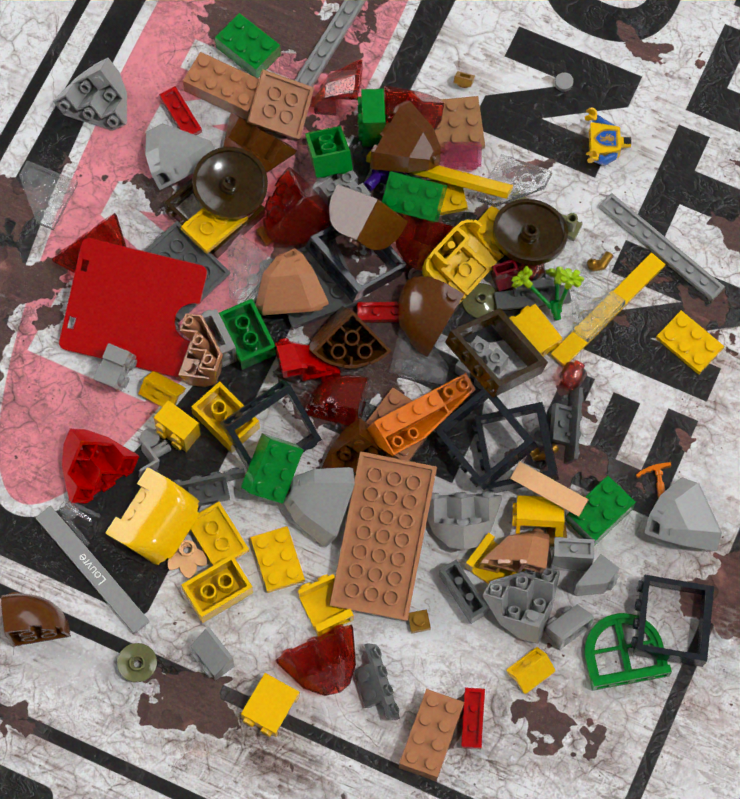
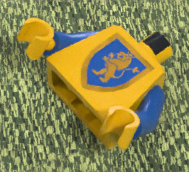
(604, 139)

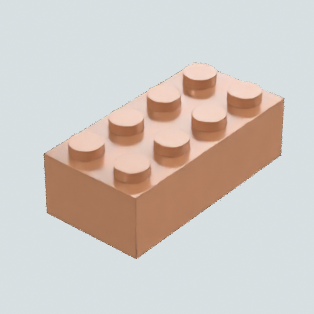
(221, 85)
(431, 735)

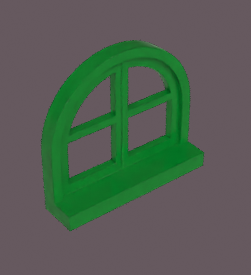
(630, 675)

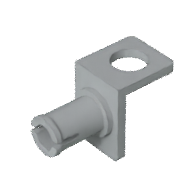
(153, 454)

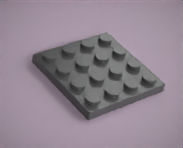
(178, 245)
(334, 295)

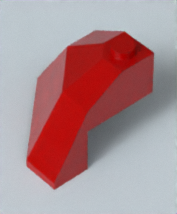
(297, 359)
(93, 464)

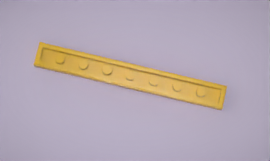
(464, 180)
(627, 290)

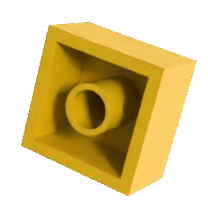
(176, 426)

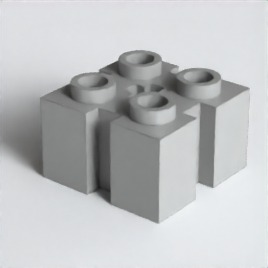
(347, 180)
(495, 360)
(115, 367)

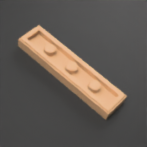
(549, 489)

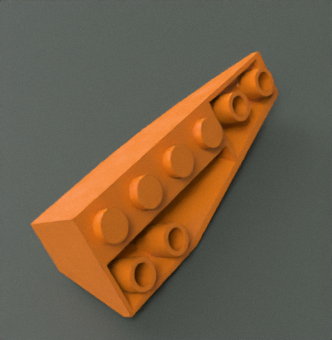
(420, 417)

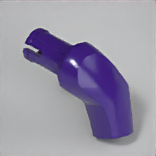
(377, 177)

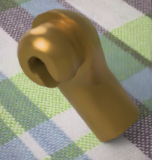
(596, 265)
(538, 456)

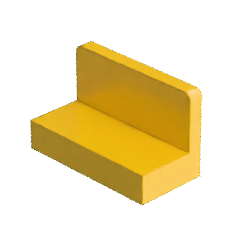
(160, 389)
(531, 669)

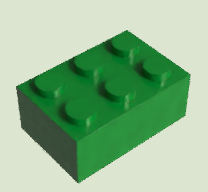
(247, 46)
(371, 116)
(329, 152)
(414, 196)
(248, 333)
(272, 468)
(603, 511)

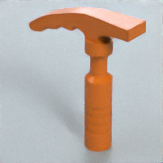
(658, 473)

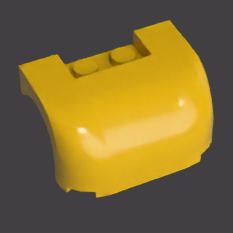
(461, 258)
(156, 518)

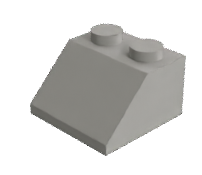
(598, 578)
(569, 625)
(212, 654)

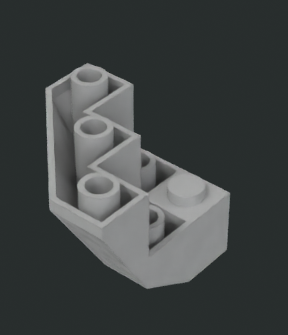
(96, 97)
(173, 153)
(320, 501)
(684, 517)
(463, 518)
(523, 602)

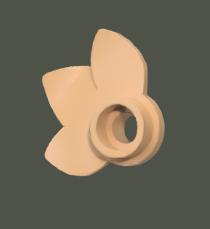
(187, 561)

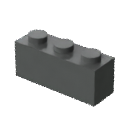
(463, 591)

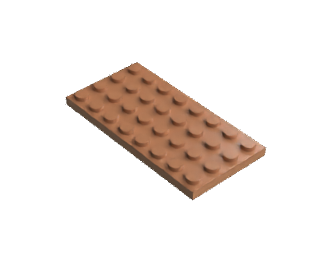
(383, 536)

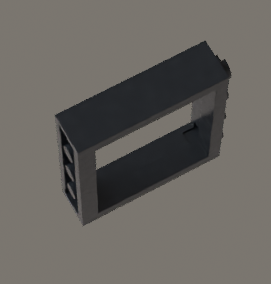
(341, 276)
(257, 406)
(506, 463)
(509, 484)
(639, 649)

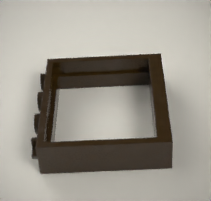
(184, 192)
(512, 336)

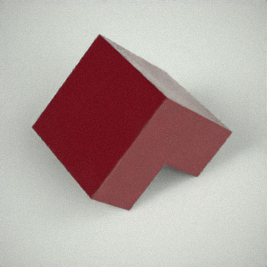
(503, 274)

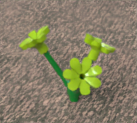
(565, 276)

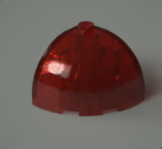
(294, 211)
(338, 399)

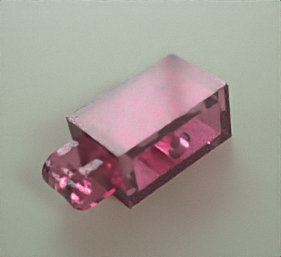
(462, 155)

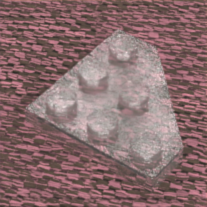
(522, 175)
(46, 193)
(246, 267)
(592, 306)
(413, 365)

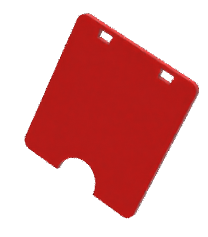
(132, 304)

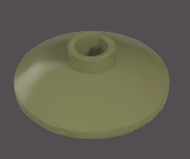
(476, 307)
(132, 654)

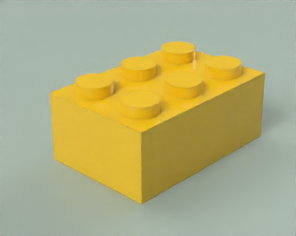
(217, 406)
(217, 588)

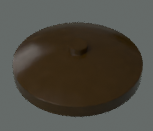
(230, 183)
(530, 231)

